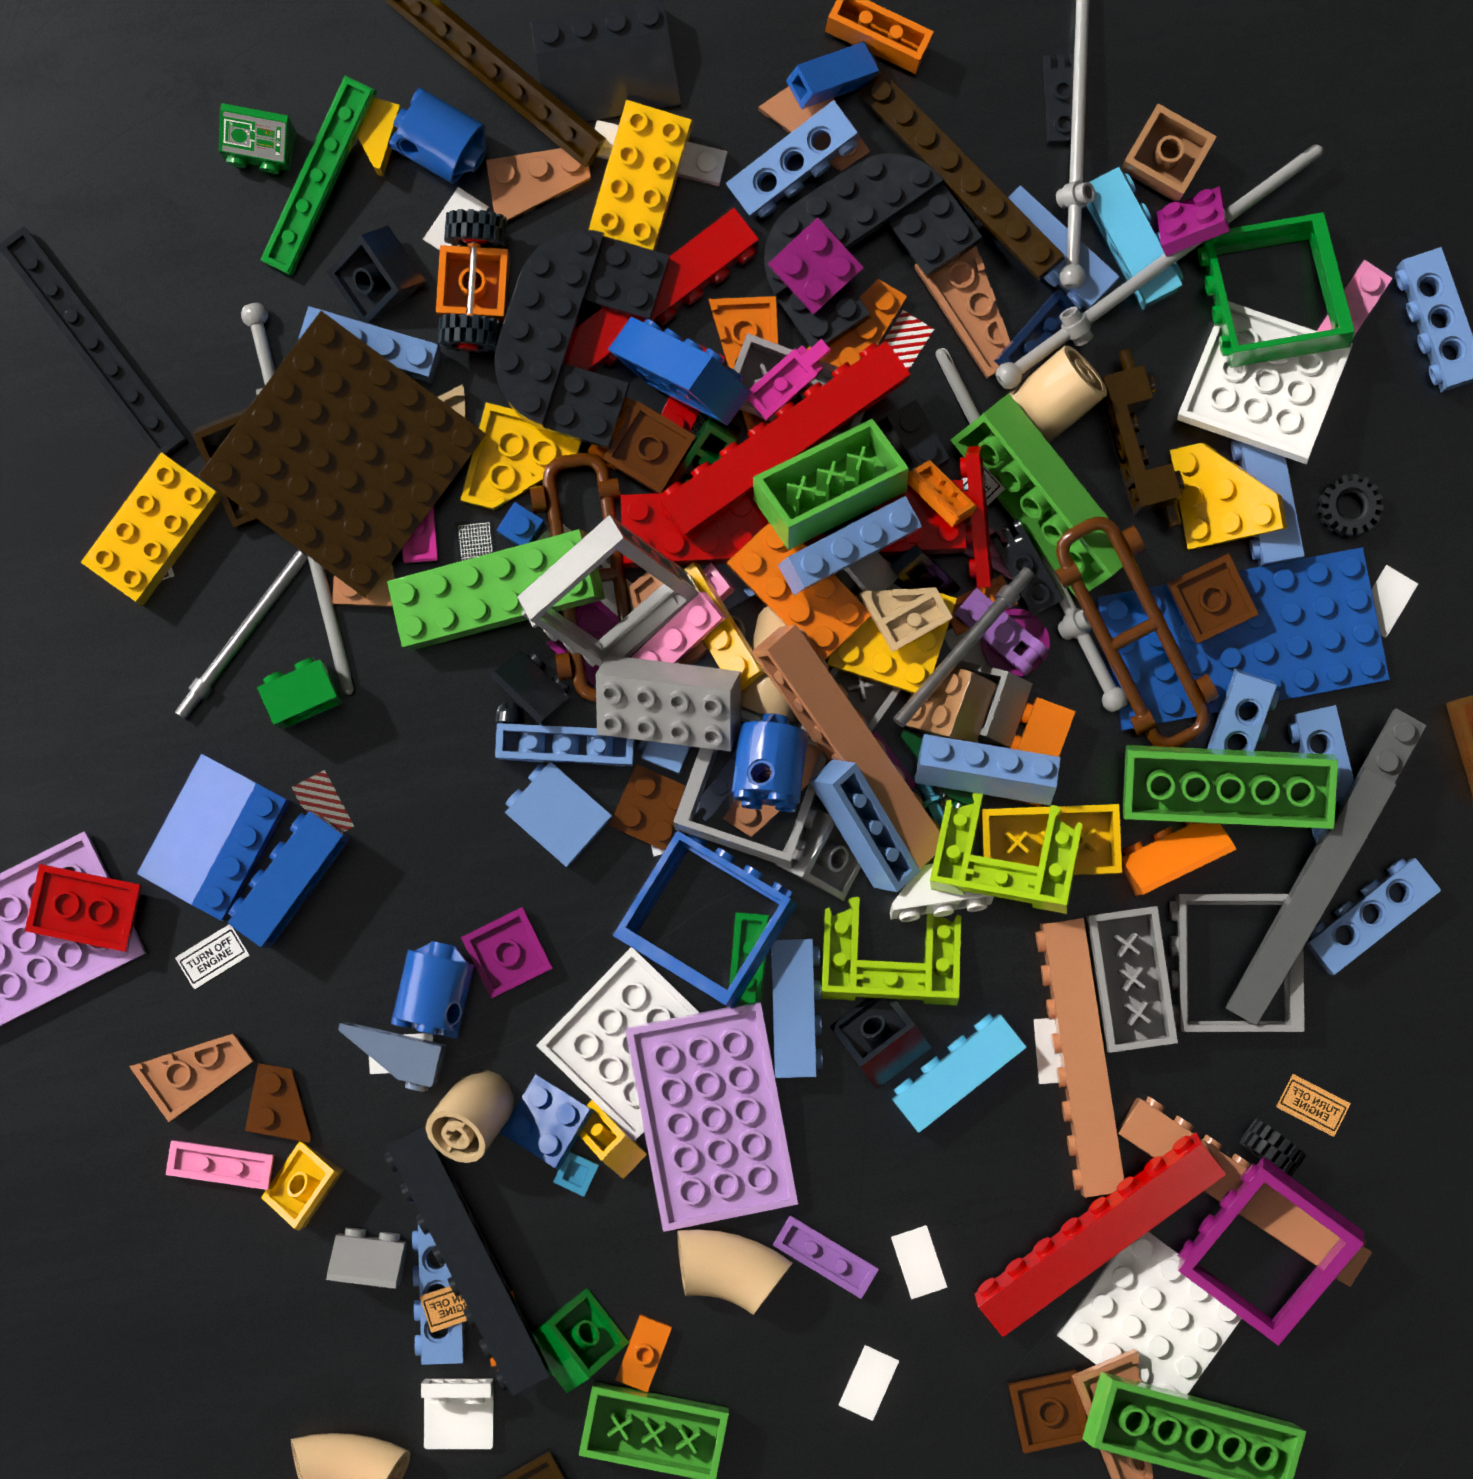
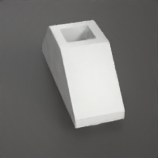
(919, 899)

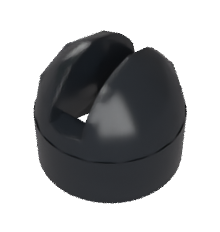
(509, 715)

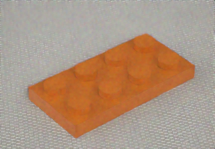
(824, 611)

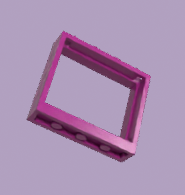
(1316, 1283)

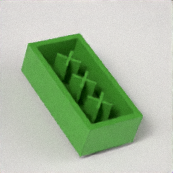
(830, 484)
(654, 1431)

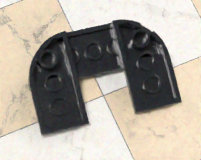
(855, 205)
(542, 321)

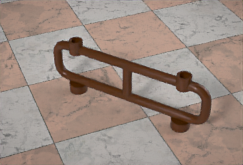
(546, 499)
(1126, 545)

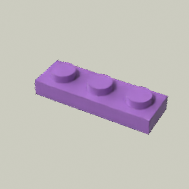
(825, 1256)

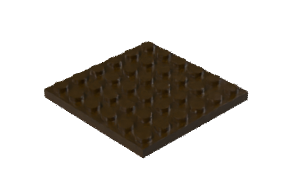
(342, 454)

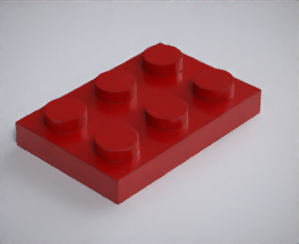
(83, 908)

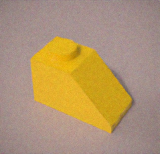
(377, 132)
(611, 1142)

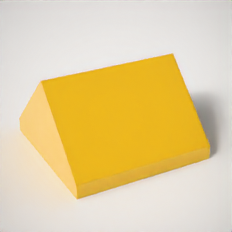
(301, 1185)

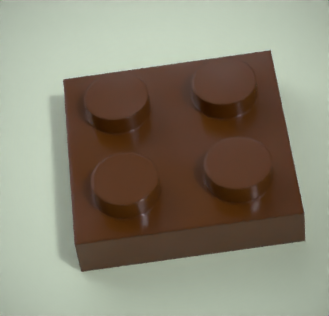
(649, 448)
(1212, 599)
(649, 807)
(1048, 1411)

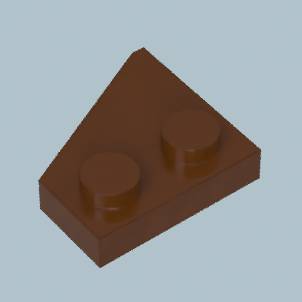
(276, 1105)

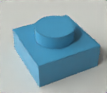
(576, 1173)

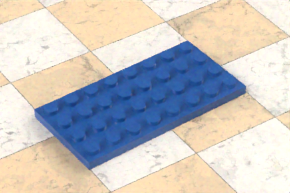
(1310, 636)

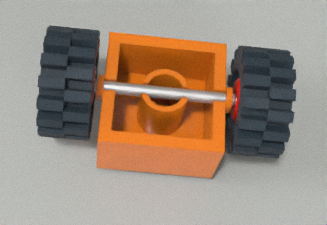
(472, 281)

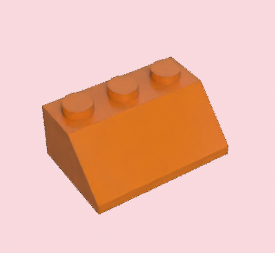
(1173, 855)

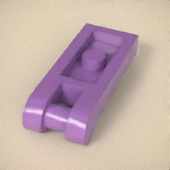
(1003, 634)

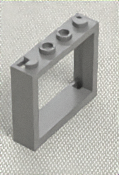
(578, 564)
(694, 790)
(1179, 978)

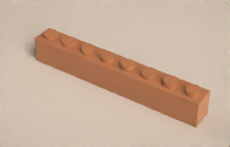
(843, 734)
(1082, 1057)
(1267, 1209)

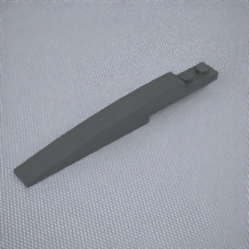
(1326, 867)

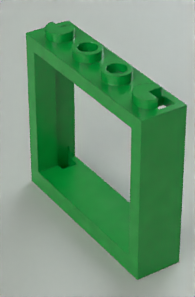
(1283, 231)

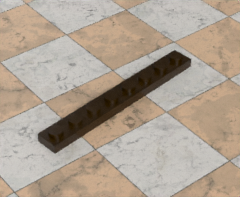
(503, 77)
(961, 176)

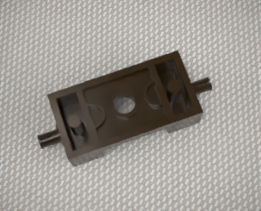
(1146, 489)

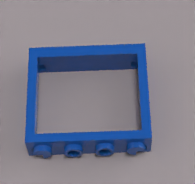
(656, 884)

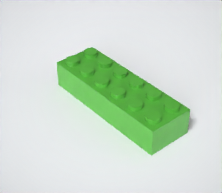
(1039, 488)
(481, 592)
(1230, 786)
(1190, 1432)

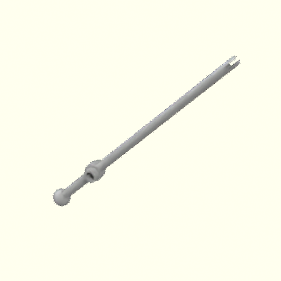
(1077, 194)
(255, 316)
(1077, 325)
(1075, 622)

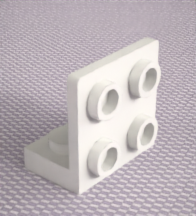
(458, 1413)

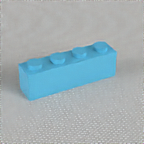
(1130, 235)
(958, 1072)

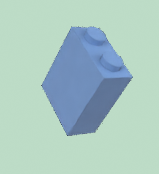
(557, 813)

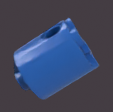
(439, 137)
(769, 763)
(433, 990)

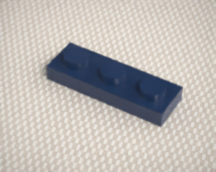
(1036, 331)

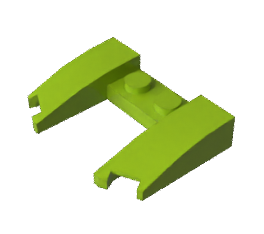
(1044, 886)
(932, 981)

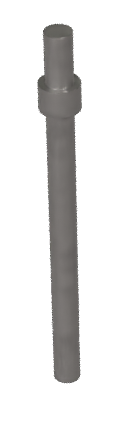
(1006, 598)
(200, 687)

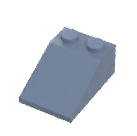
(403, 1056)

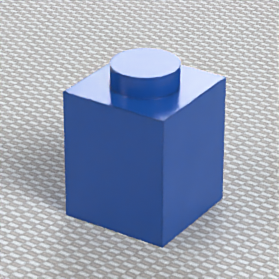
(520, 526)

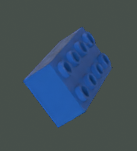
(680, 369)
(288, 879)

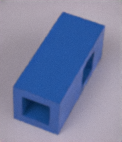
(832, 75)

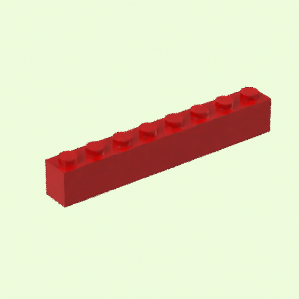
(689, 271)
(792, 433)
(1099, 1233)

